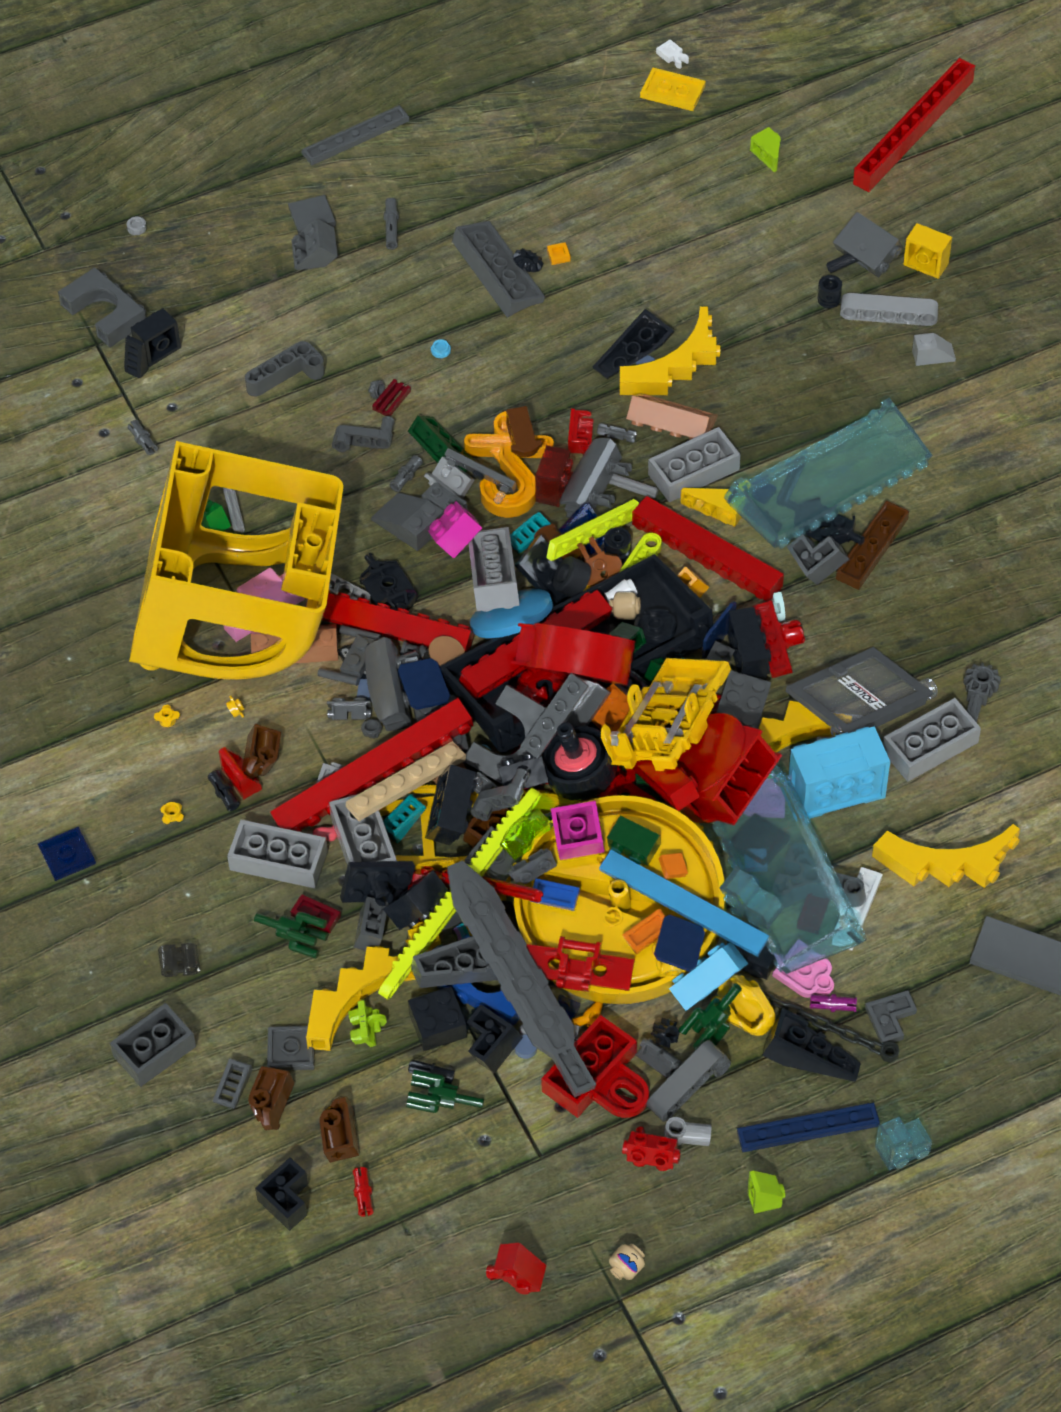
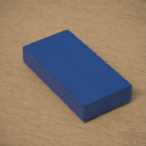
(557, 894)

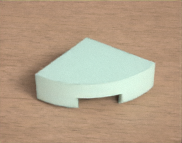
(778, 604)

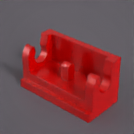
(580, 431)

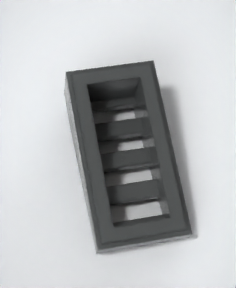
(232, 1065)

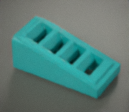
(535, 523)
(407, 822)

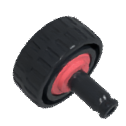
(578, 763)

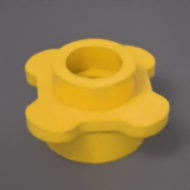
(235, 707)
(167, 721)
(172, 807)

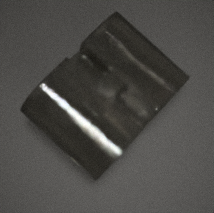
(179, 959)

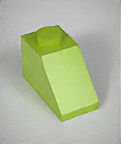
(767, 147)
(764, 1192)

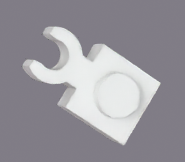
(672, 52)

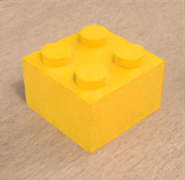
(927, 250)

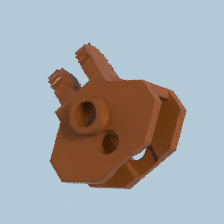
(600, 562)

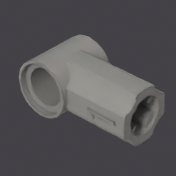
(689, 1132)

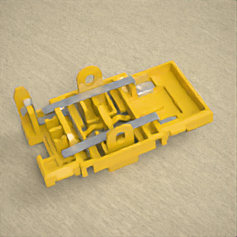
(678, 685)

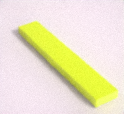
(597, 527)

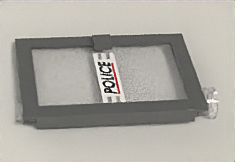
(861, 692)

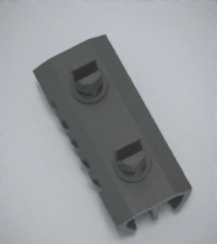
(593, 476)
(385, 684)

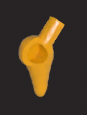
(589, 1015)

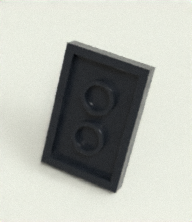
(539, 569)
(376, 880)

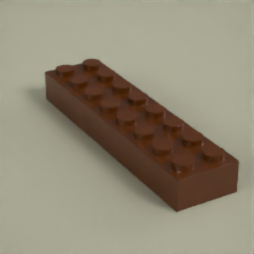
(877, 540)

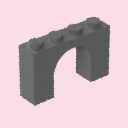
(96, 287)
(526, 710)

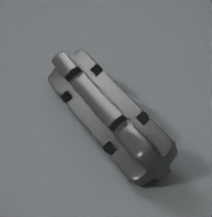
(616, 432)

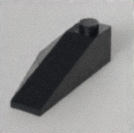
(637, 341)
(801, 1048)

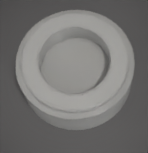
(136, 225)

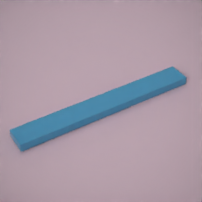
(684, 903)

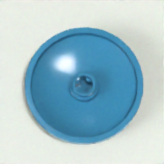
(501, 622)

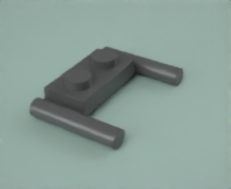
(354, 662)

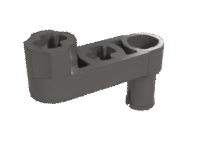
(364, 437)
(500, 797)

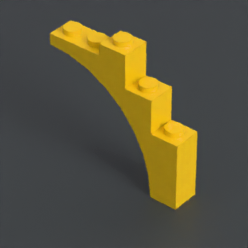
(657, 376)
(797, 726)
(947, 865)
(354, 985)

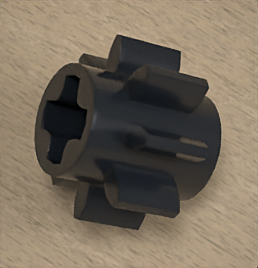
(665, 1032)

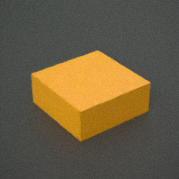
(558, 253)

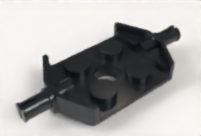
(840, 529)
(398, 595)

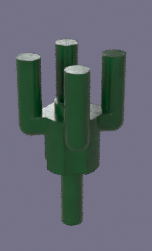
(297, 931)
(711, 1019)
(438, 1094)

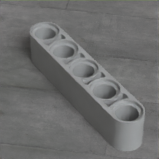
(889, 309)

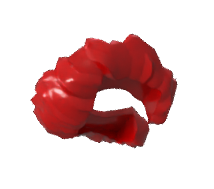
(529, 679)

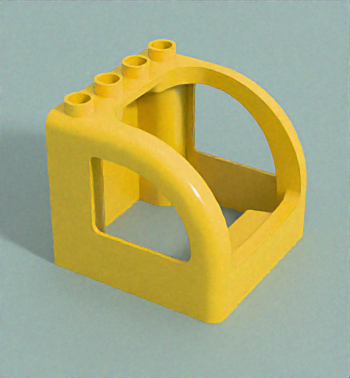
(183, 543)

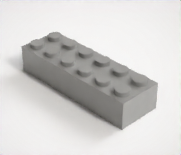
(493, 570)

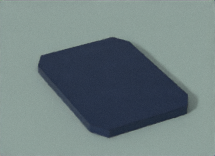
(717, 631)
(423, 684)
(679, 943)

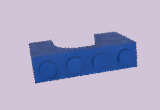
(495, 1002)

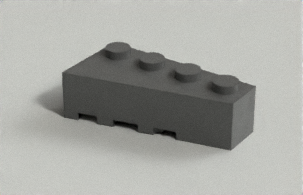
(451, 965)

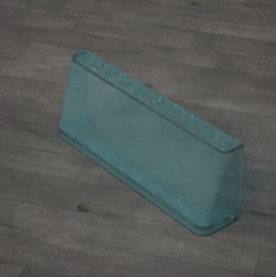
(830, 476)
(787, 860)

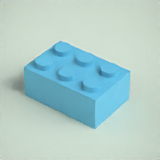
(708, 975)

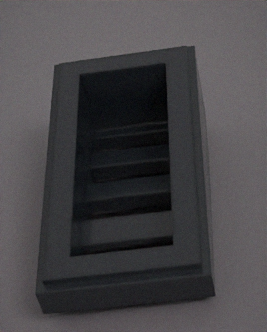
(135, 360)

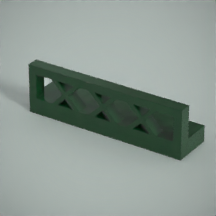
(435, 438)

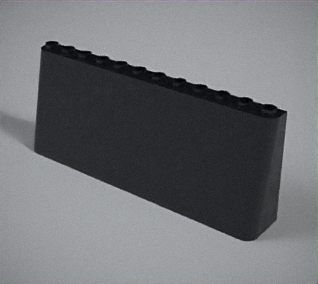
(655, 586)

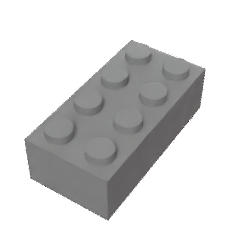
(694, 464)
(931, 739)
(361, 839)
(277, 853)

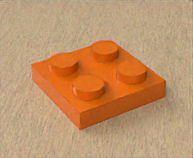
(613, 710)

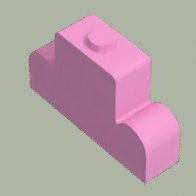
(266, 586)

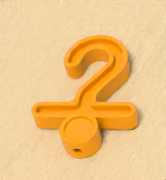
(499, 446)

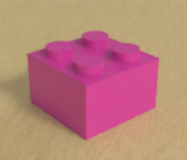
(454, 529)
(577, 830)

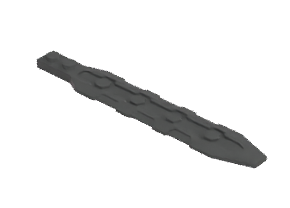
(517, 973)

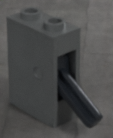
(866, 245)

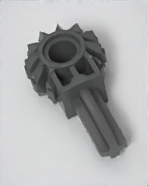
(979, 690)

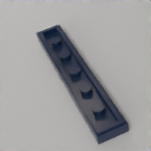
(808, 1127)

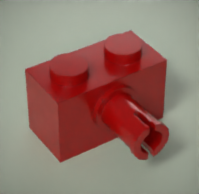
(518, 1268)

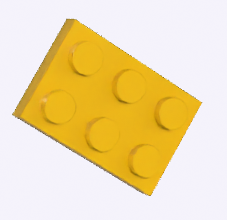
(673, 89)

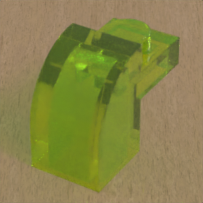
(522, 832)

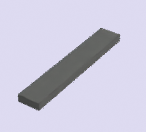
(355, 135)

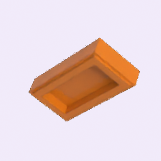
(644, 932)

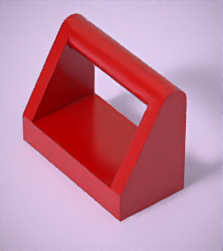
(232, 767)

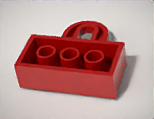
(605, 1054)

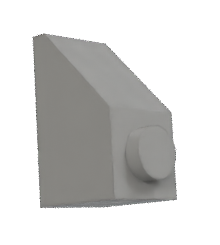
(932, 349)

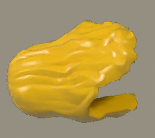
(750, 1007)

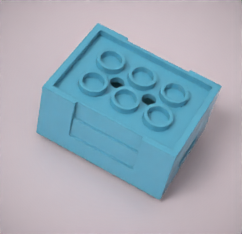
(840, 771)

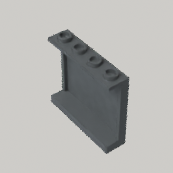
(573, 704)

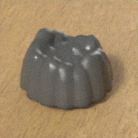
(376, 388)
(371, 728)

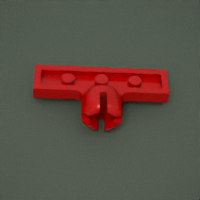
(778, 638)

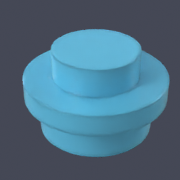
(440, 349)

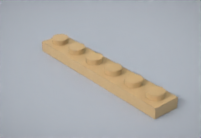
(405, 781)

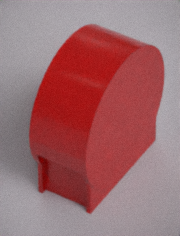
(576, 652)
(728, 768)

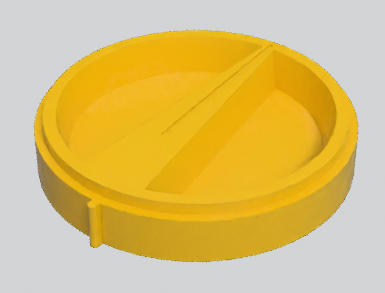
(610, 907)

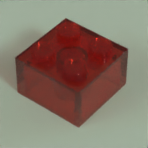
(553, 475)

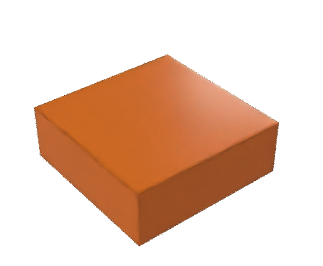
(673, 866)

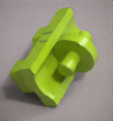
(369, 1021)

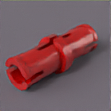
(362, 1191)

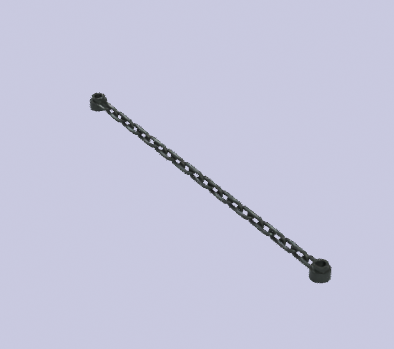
(886, 1047)

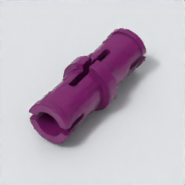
(833, 1003)

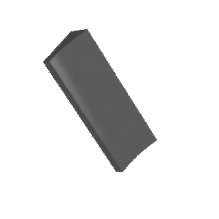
(495, 267)
(1019, 955)

